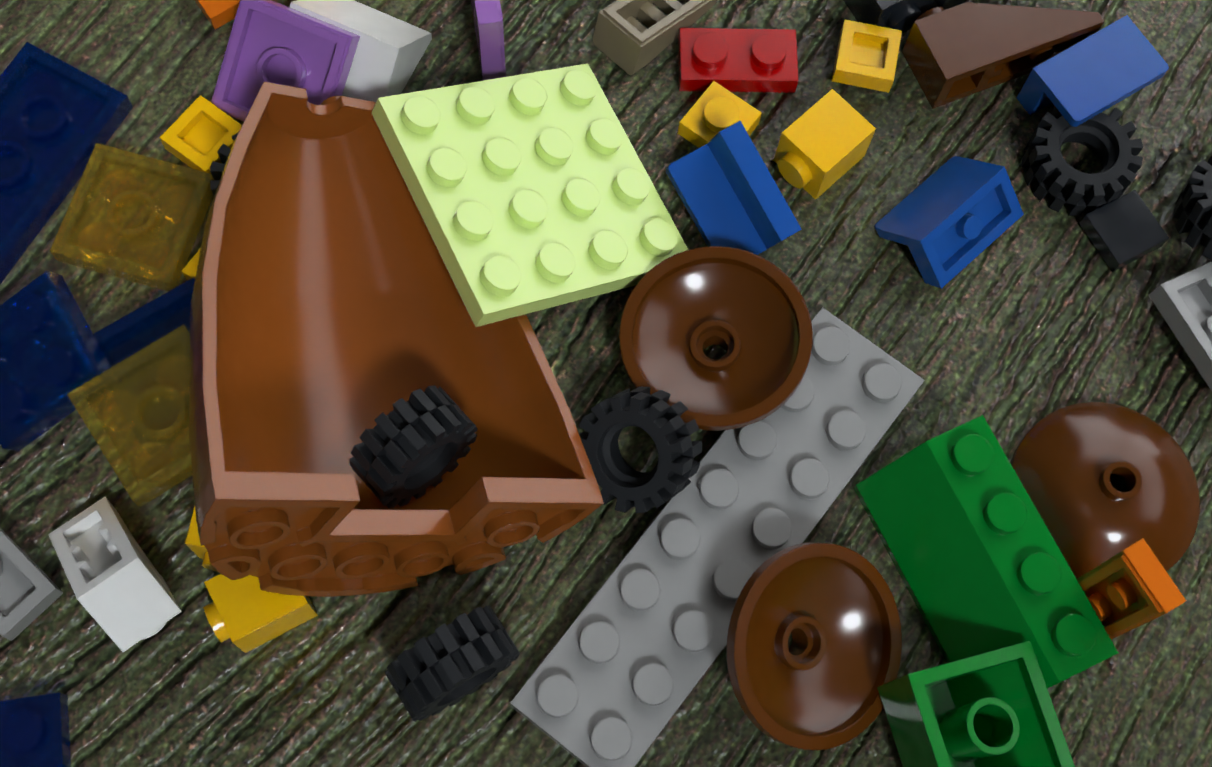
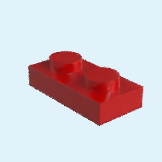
(738, 59)

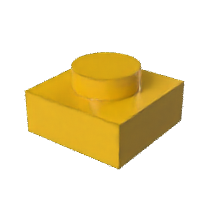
(867, 56)
(715, 112)
(200, 134)

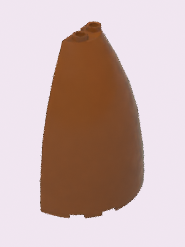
(314, 319)

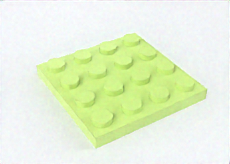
(528, 189)

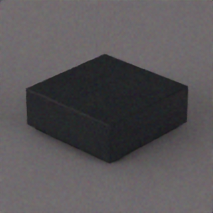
(1123, 230)

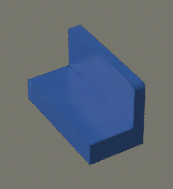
(1094, 73)
(732, 194)
(952, 217)

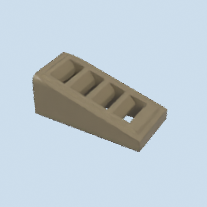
(630, 42)

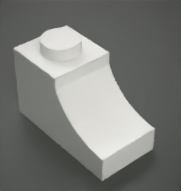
(113, 575)

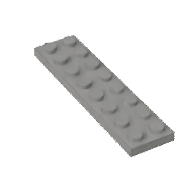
(673, 595)

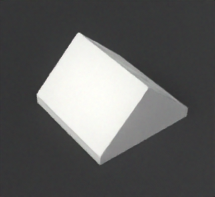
(385, 50)

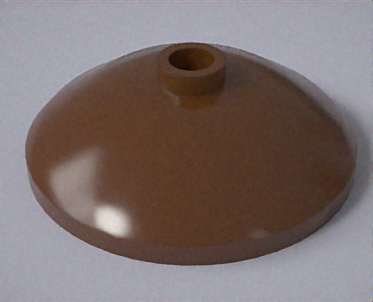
(724, 301)
(1067, 476)
(839, 652)

